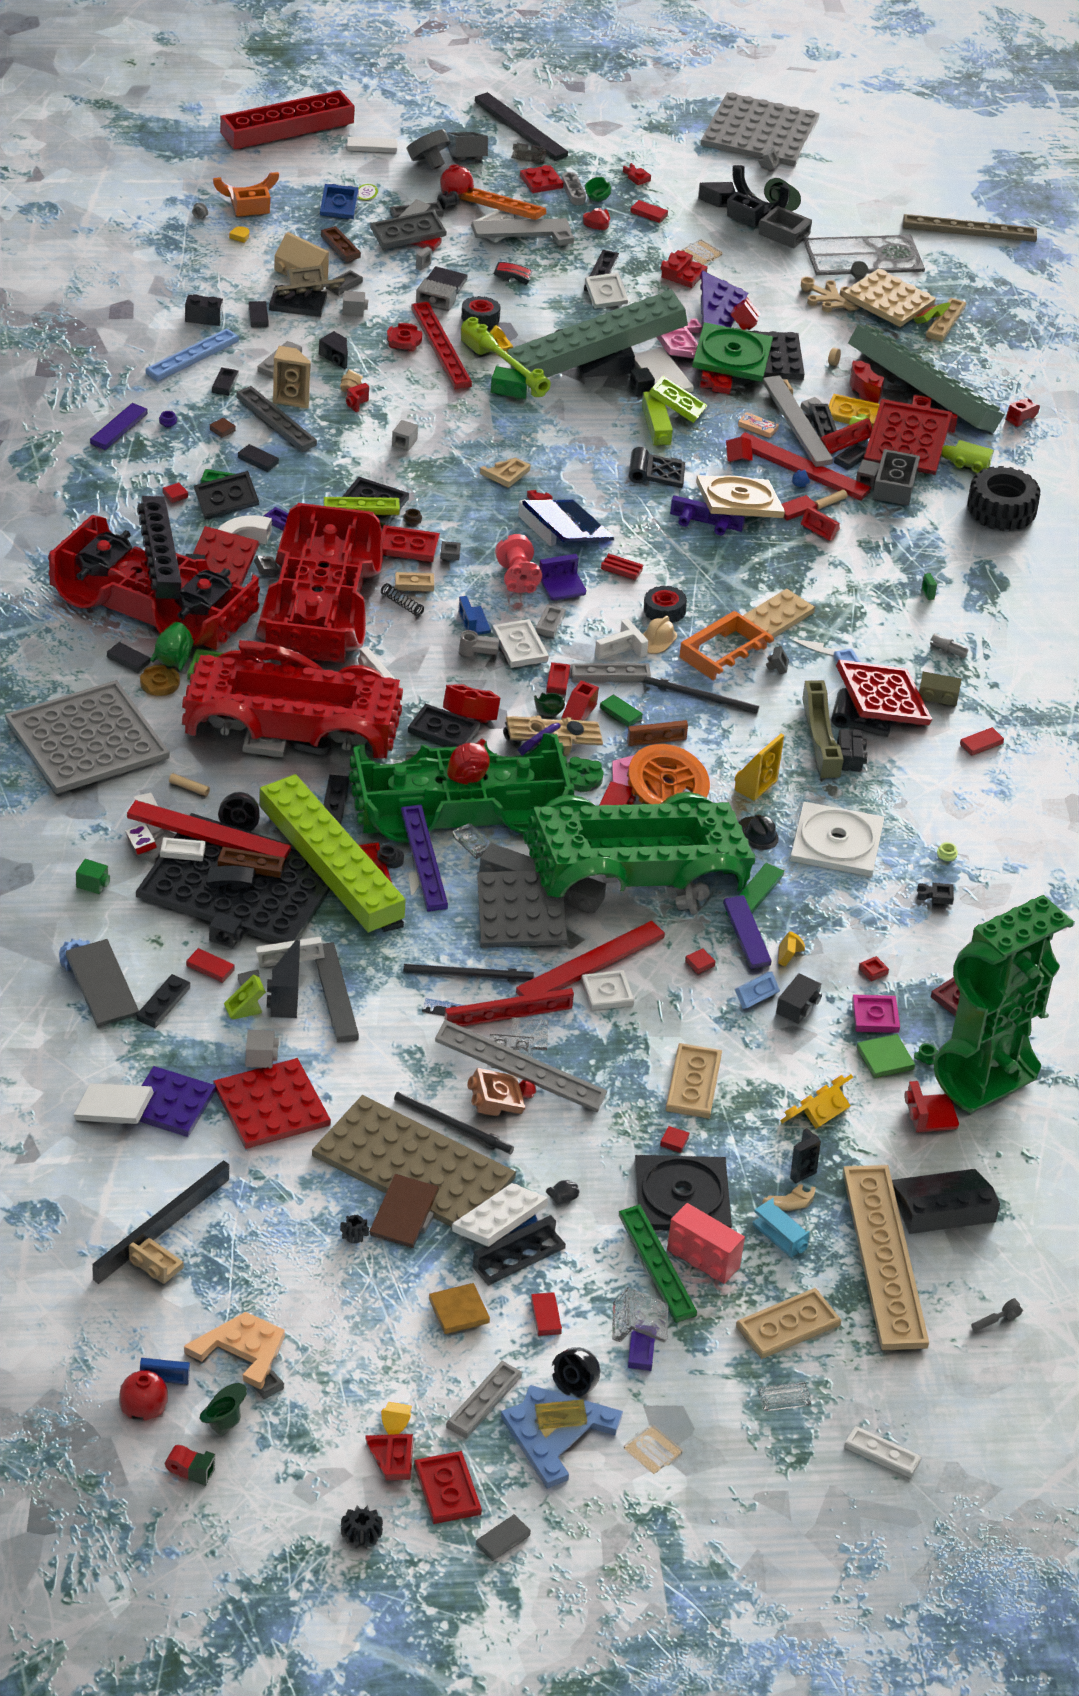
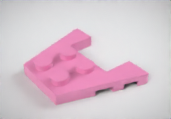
(680, 341)

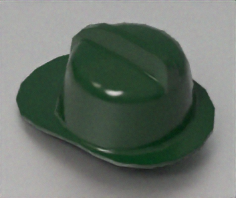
(772, 193)
(224, 1408)

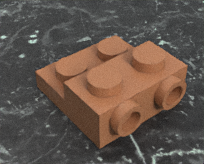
(495, 1092)

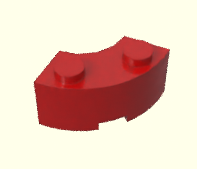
(866, 382)
(471, 702)

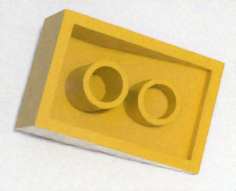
(760, 771)

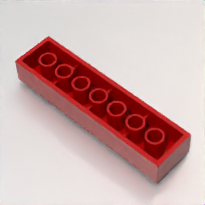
(287, 119)

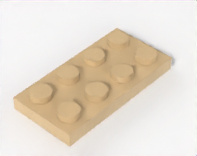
(780, 612)

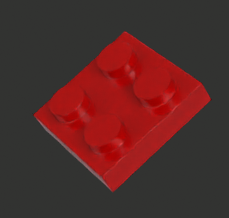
(541, 179)

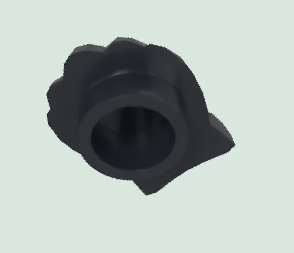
(563, 1191)

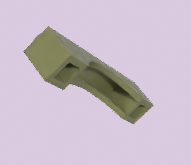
(826, 750)

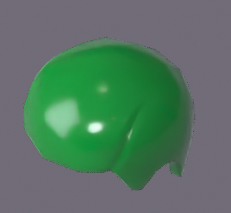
(598, 189)

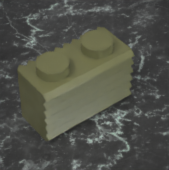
(939, 688)

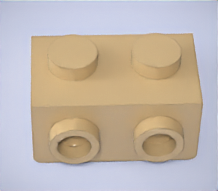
(155, 1260)

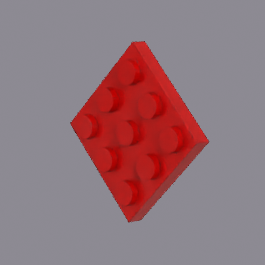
(228, 552)

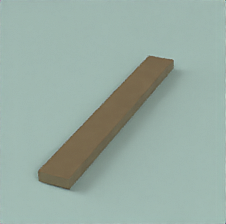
(970, 227)

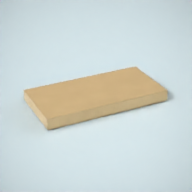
(694, 1080)
(788, 1323)

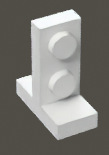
(627, 639)

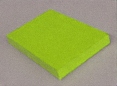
(678, 399)

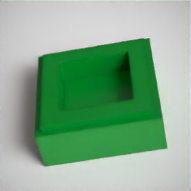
(929, 586)

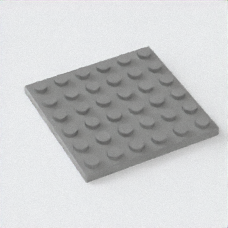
(754, 125)
(87, 736)

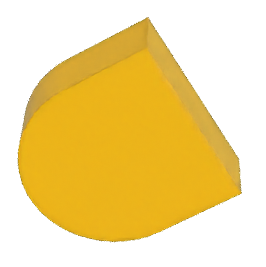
(239, 234)

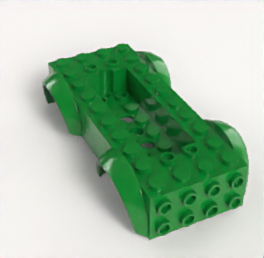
(501, 797)
(636, 842)
(1002, 986)

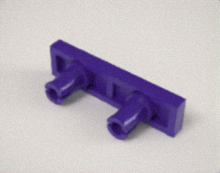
(695, 510)

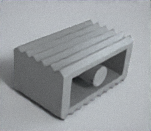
(436, 293)
(261, 1048)

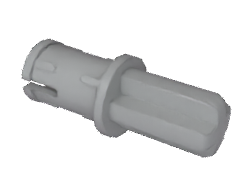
(949, 645)

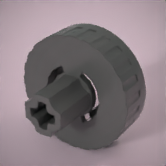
(429, 147)

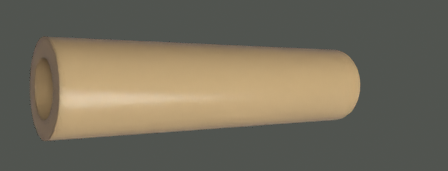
(831, 499)
(189, 784)

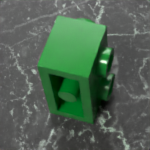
(509, 383)

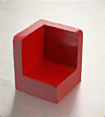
(739, 449)

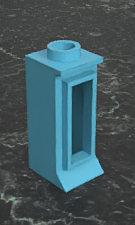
(781, 1229)

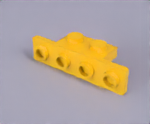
(824, 1106)

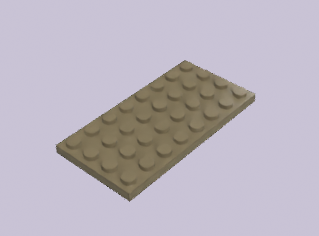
(379, 1142)

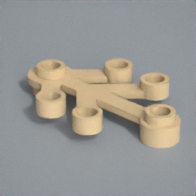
(807, 285)

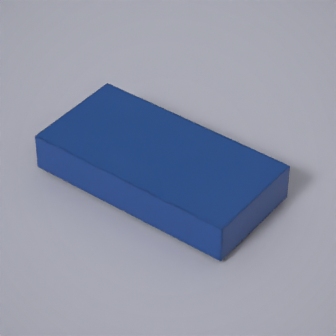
(168, 1370)

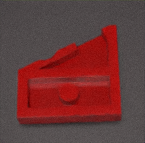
(392, 1454)

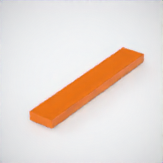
(503, 203)

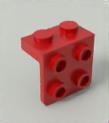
(930, 1111)

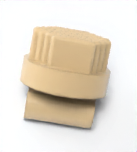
(350, 380)

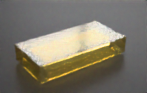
(560, 1414)

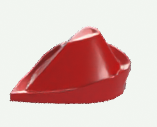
(597, 219)

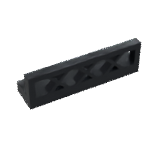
(515, 1243)

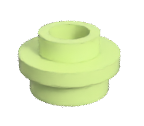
(947, 851)

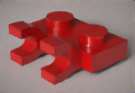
(717, 381)

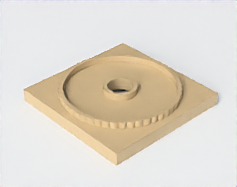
(739, 496)

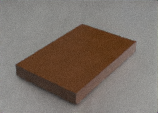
(404, 1210)

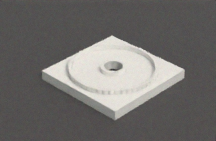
(852, 853)

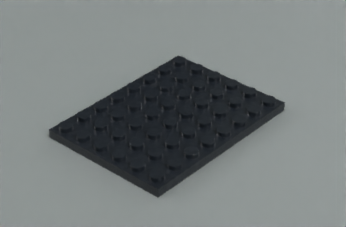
(269, 909)

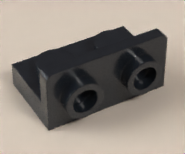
(805, 1157)

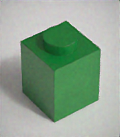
(92, 876)

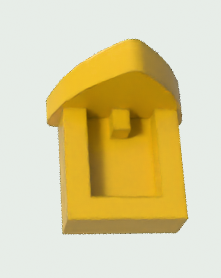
(501, 339)
(789, 945)
(395, 1417)

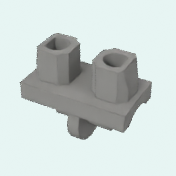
(690, 895)

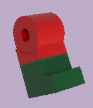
(191, 1464)

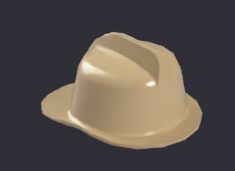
(660, 635)

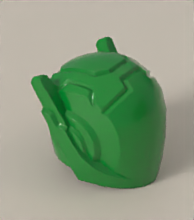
(173, 646)

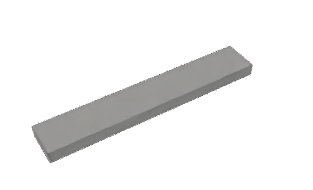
(518, 228)

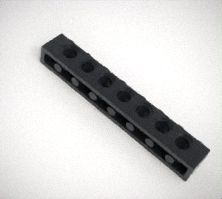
(159, 547)

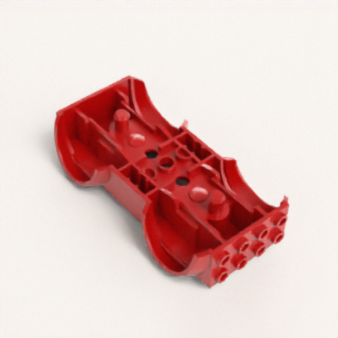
(332, 620)

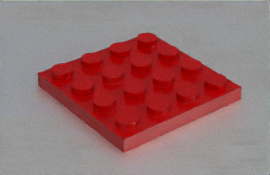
(909, 431)
(883, 692)
(271, 1103)

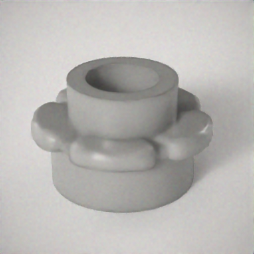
(200, 211)

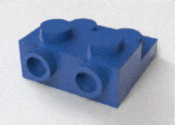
(339, 201)

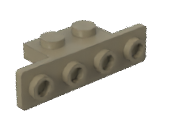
(307, 278)

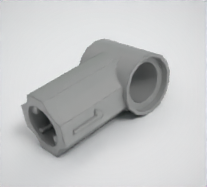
(472, 643)

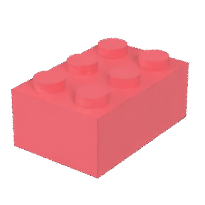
(705, 1243)

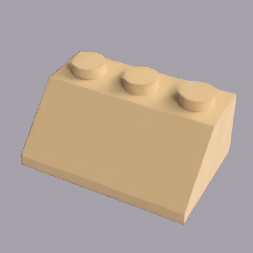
(299, 253)
(291, 378)

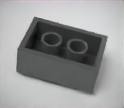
(896, 477)

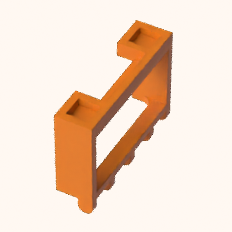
(728, 624)

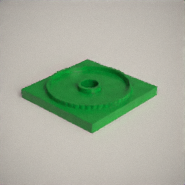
(716, 356)

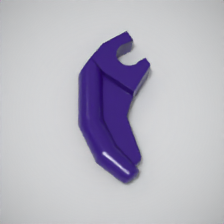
(533, 742)

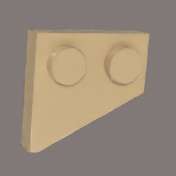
(506, 471)

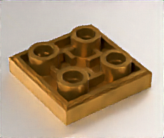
(459, 1308)

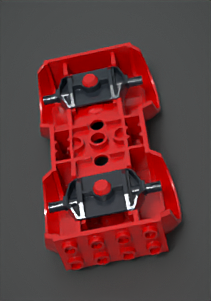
(105, 570)

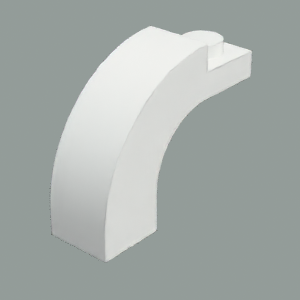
(250, 526)

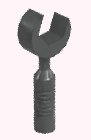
(1010, 1309)

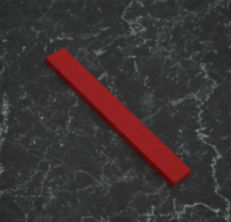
(441, 345)
(819, 474)
(205, 830)
(593, 960)

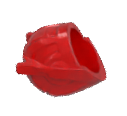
(468, 762)

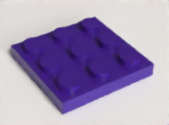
(176, 1101)

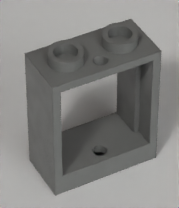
(791, 238)

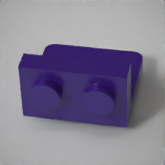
(561, 577)

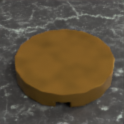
(159, 680)

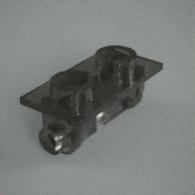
(536, 154)

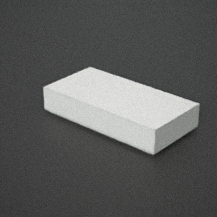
(182, 849)

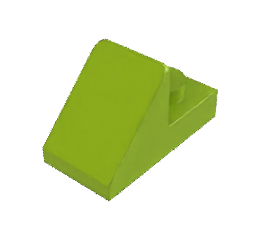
(245, 999)

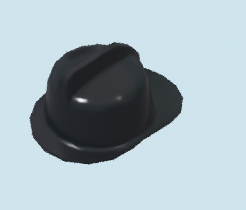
(760, 831)

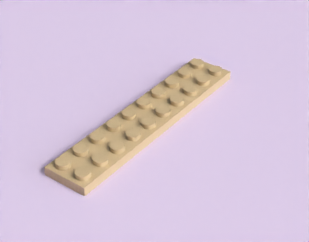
(885, 1258)

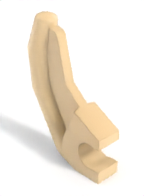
(796, 1200)

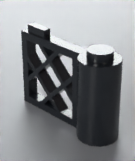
(643, 465)
(846, 714)

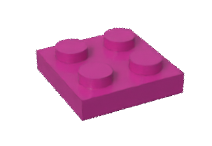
(875, 1013)

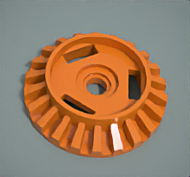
(669, 761)

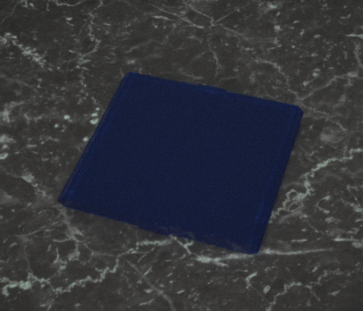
(567, 520)

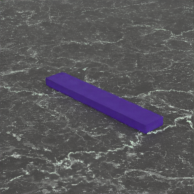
(424, 858)

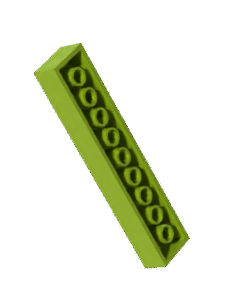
(332, 853)

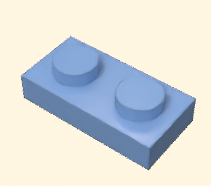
(757, 990)

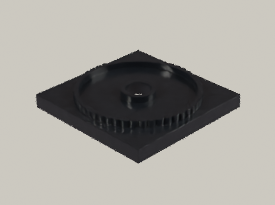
(661, 1174)

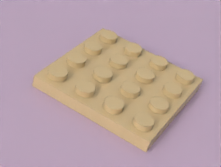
(889, 297)

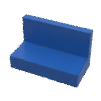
(473, 617)

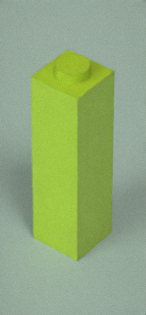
(657, 420)

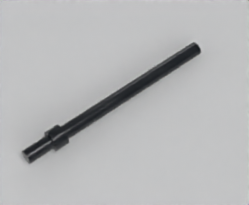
(664, 684)
(510, 974)
(490, 1139)

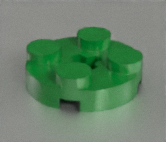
(592, 771)

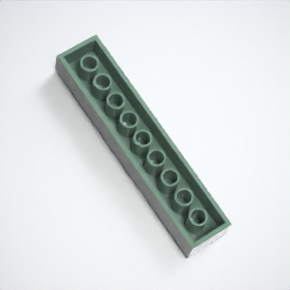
(602, 335)
(926, 378)

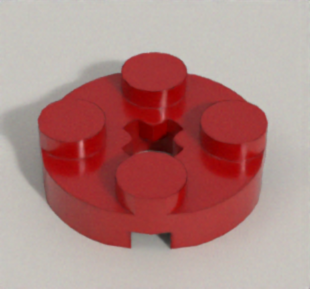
(404, 336)

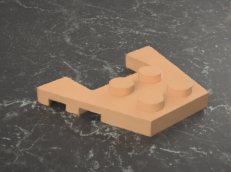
(247, 1338)

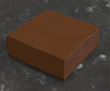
(222, 427)

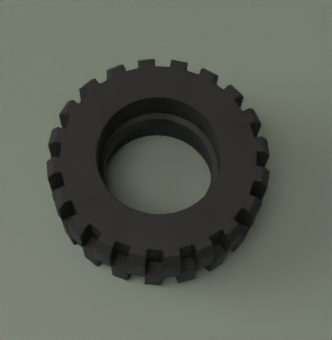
(1003, 498)

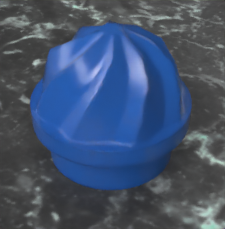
(800, 478)

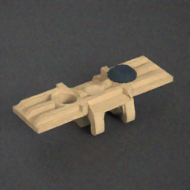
(569, 733)

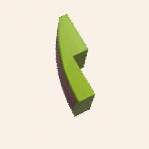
(931, 312)

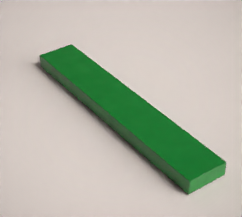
(657, 1263)

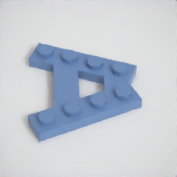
(543, 1451)

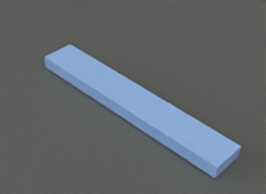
(192, 354)

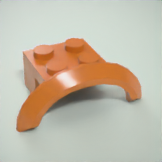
(251, 199)

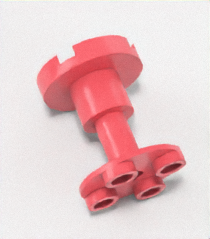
(516, 555)

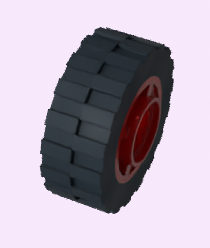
(483, 308)
(664, 602)

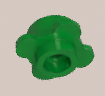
(926, 1053)

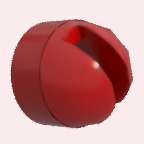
(527, 1089)

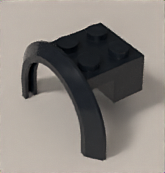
(745, 205)

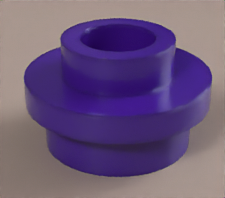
(168, 418)

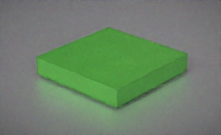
(885, 1056)

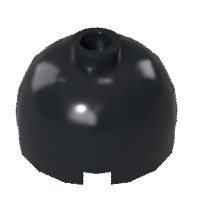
(240, 811)
(576, 1371)

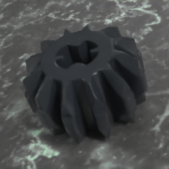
(361, 1526)

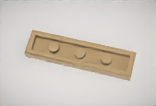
(944, 323)

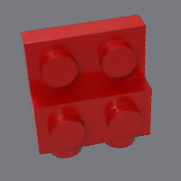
(682, 269)

